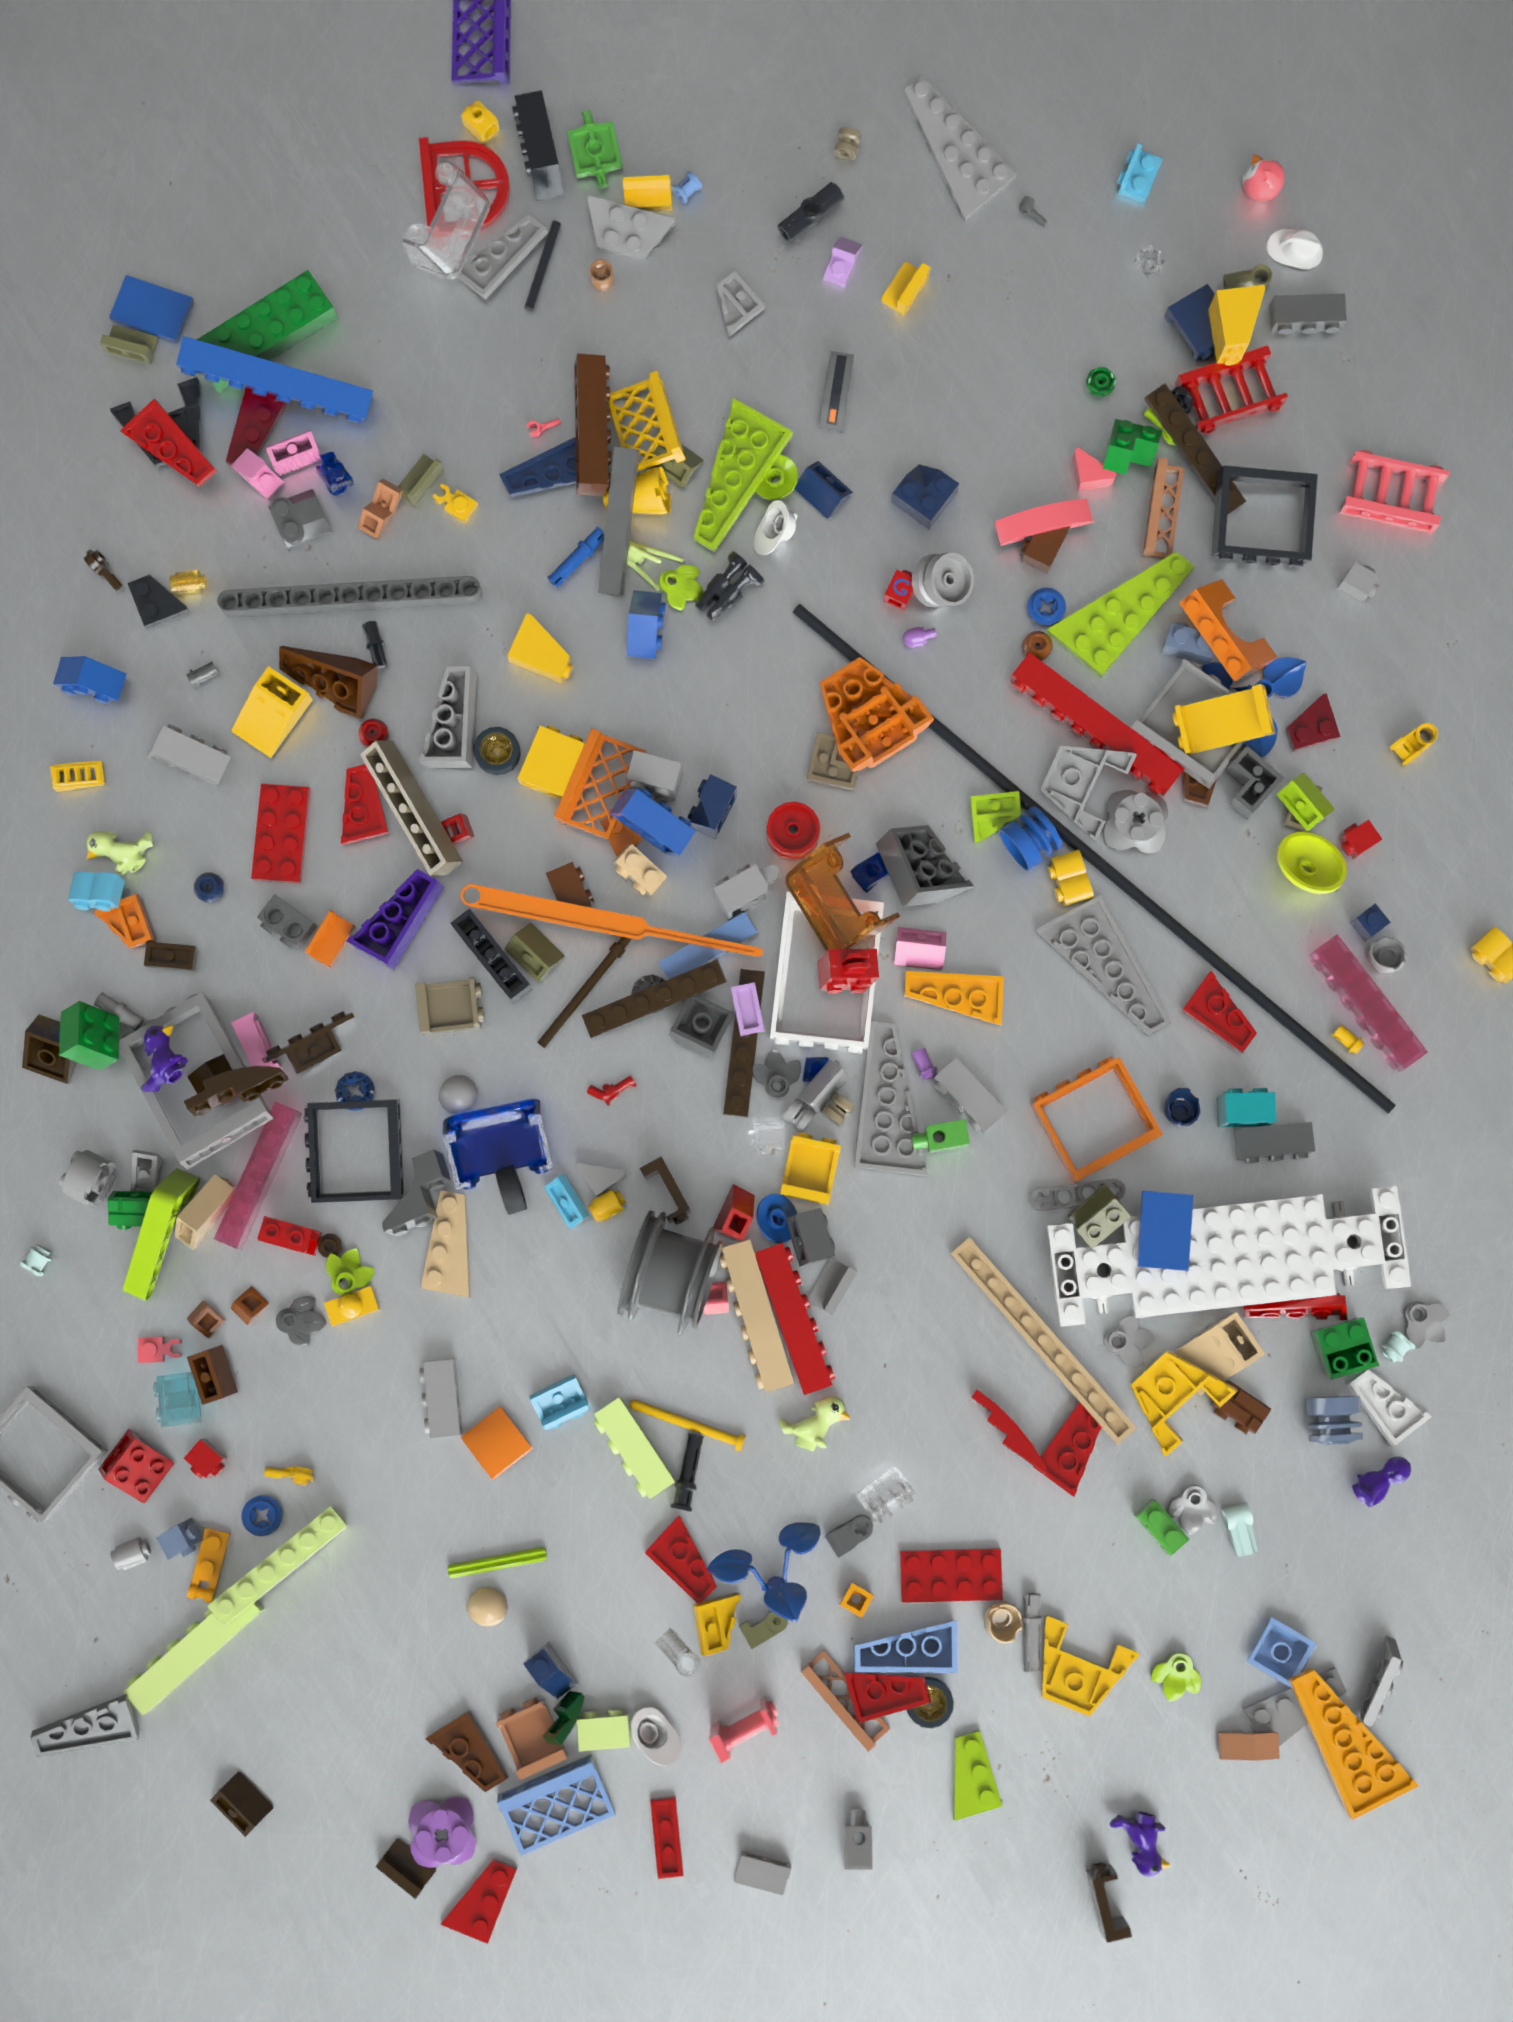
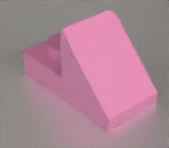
(256, 473)

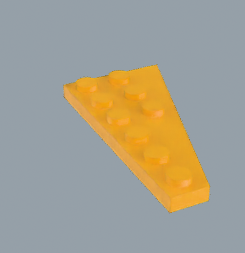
(1355, 1759)

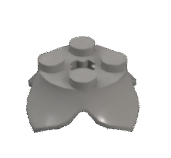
(1123, 833)

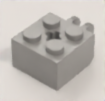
(744, 889)

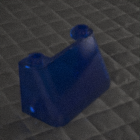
(495, 1139)

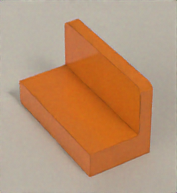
(329, 939)

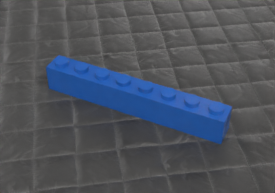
(274, 378)

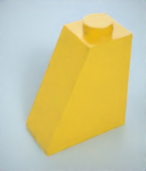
(539, 652)

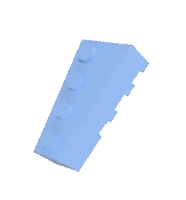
(911, 1652)

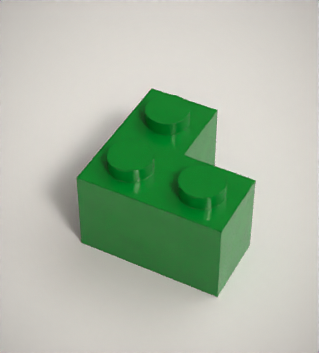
(1130, 444)

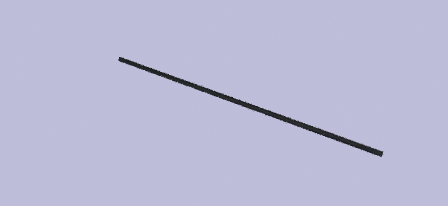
(1126, 885)

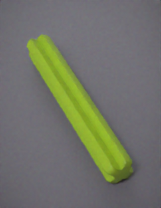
(497, 1562)

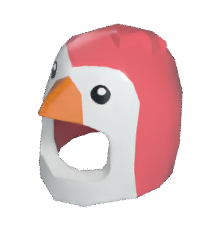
(1263, 179)

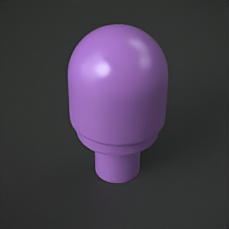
(918, 636)

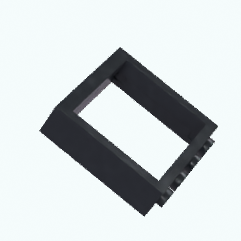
(1270, 477)
(313, 1163)

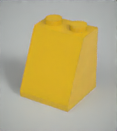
(1233, 321)

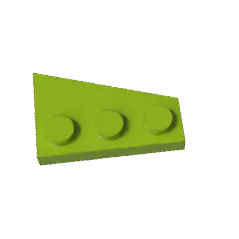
(974, 1780)

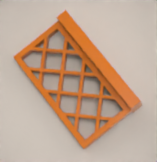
(579, 782)

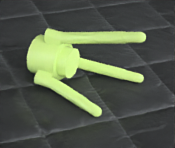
(638, 552)

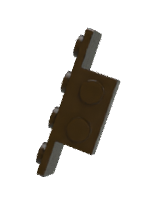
(311, 1048)

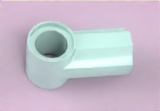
(1239, 1523)

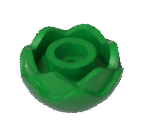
(1101, 374)

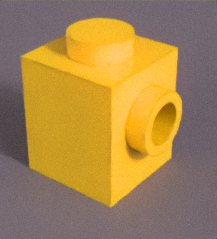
(480, 122)

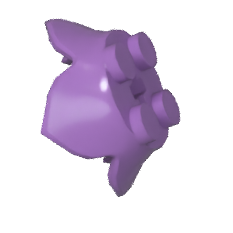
(455, 1816)

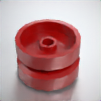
(801, 819)

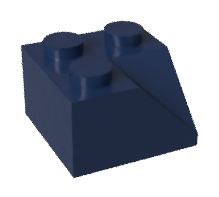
(925, 494)
(714, 806)

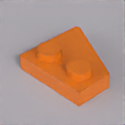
(128, 921)

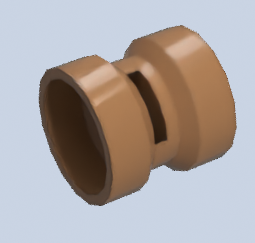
(598, 270)

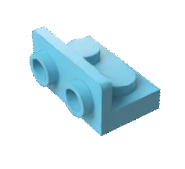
(1140, 174)

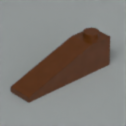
(339, 678)

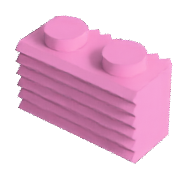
(294, 453)

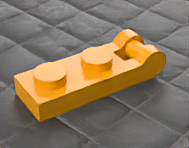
(209, 1564)

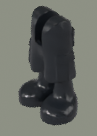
(723, 592)

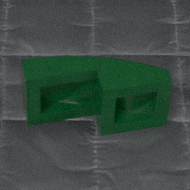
(568, 1712)

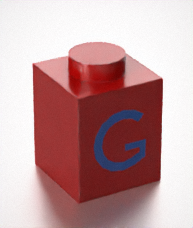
(899, 590)

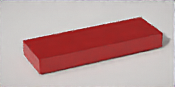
(666, 1837)

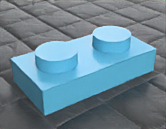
(566, 1201)

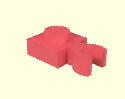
(154, 1349)

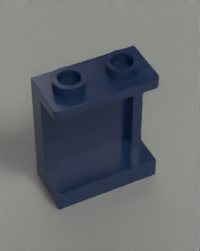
(1193, 321)

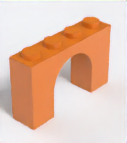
(1237, 656)

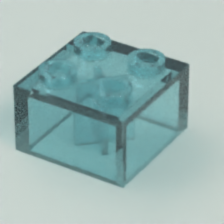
(177, 1400)

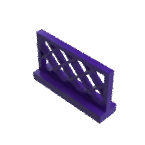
(501, 42)

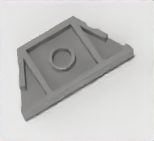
(627, 229)

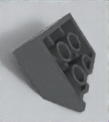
(920, 866)

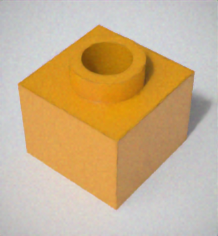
(856, 1608)

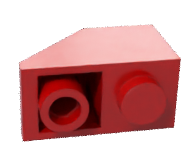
(735, 1214)

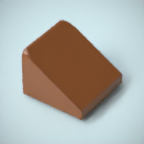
(249, 1305)
(205, 1319)

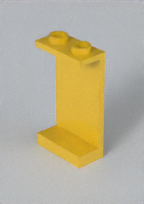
(1224, 720)

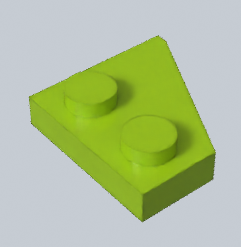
(993, 812)

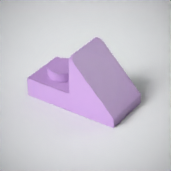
(842, 261)

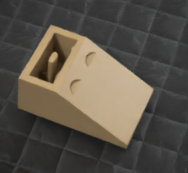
(1222, 1348)

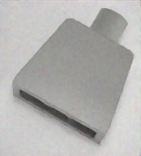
(858, 1856)

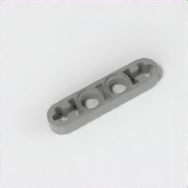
(1076, 1193)

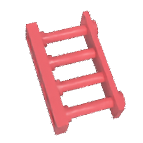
(1378, 509)
(725, 1736)

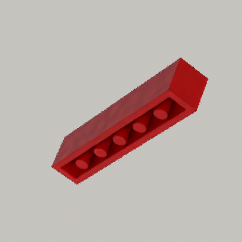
(793, 1318)

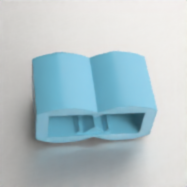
(96, 890)

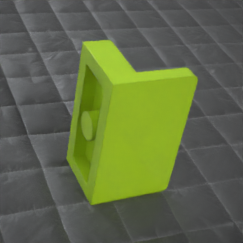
(1305, 801)

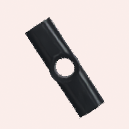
(821, 203)

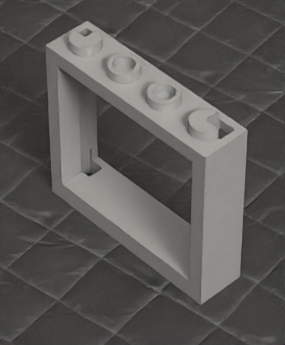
(18, 1495)

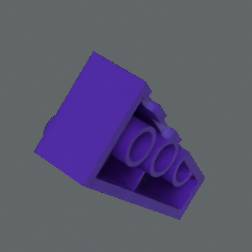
(398, 920)

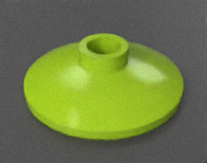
(787, 472)

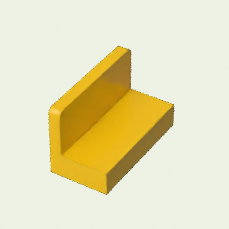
(648, 192)
(905, 286)

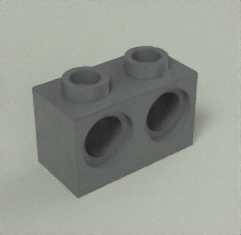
(289, 918)

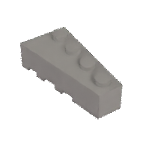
(453, 721)

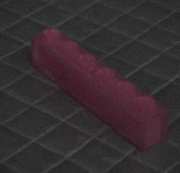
(1367, 1003)
(258, 1176)

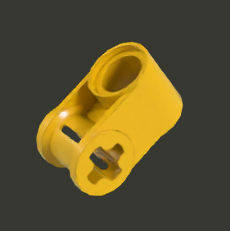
(1412, 745)

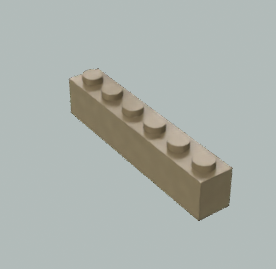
(411, 808)

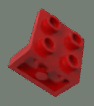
(135, 1467)

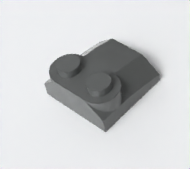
(299, 519)
(701, 1025)

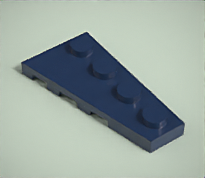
(543, 472)

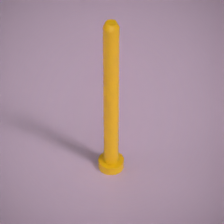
(695, 1426)

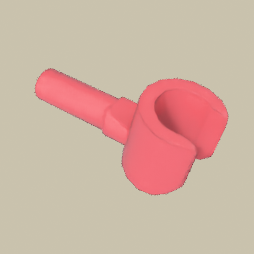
(540, 427)

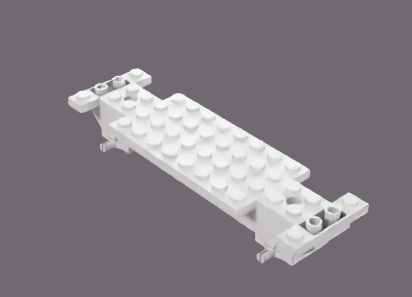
(1236, 1258)

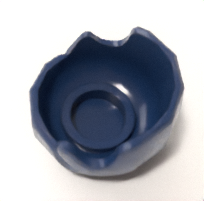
(1181, 1107)

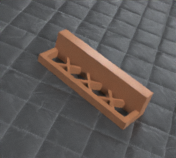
(1156, 507)
(836, 1705)

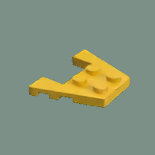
(1167, 1387)
(1075, 1680)

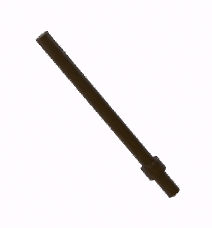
(616, 951)

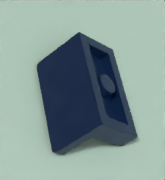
(822, 489)

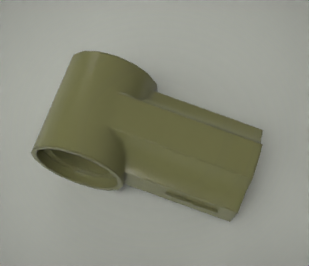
(1247, 278)

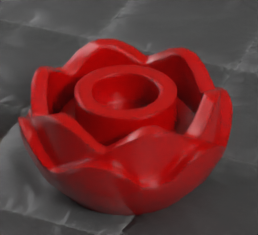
(370, 725)

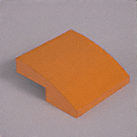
(496, 1443)

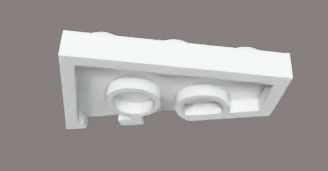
(1389, 1411)

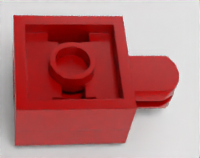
(847, 970)

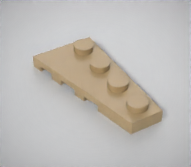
(447, 1254)

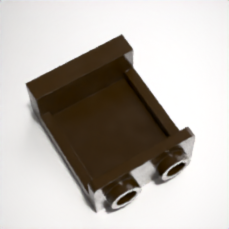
(659, 1167)
(1110, 1928)

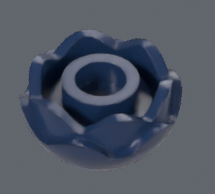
(215, 891)

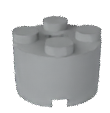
(88, 1178)

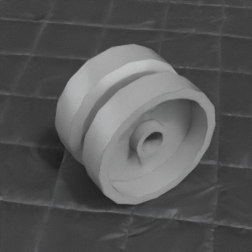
(942, 580)

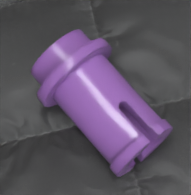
(924, 1064)

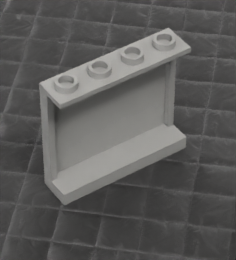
(1158, 727)

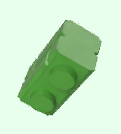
(1161, 1527)

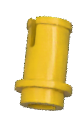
(1348, 1039)

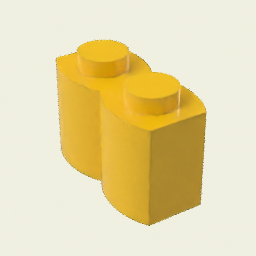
(1071, 878)
(1495, 952)

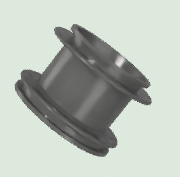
(669, 1273)

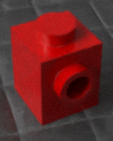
(1359, 839)
(205, 1459)

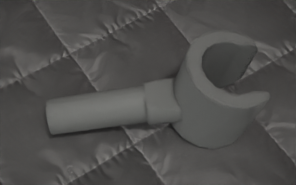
(1026, 208)

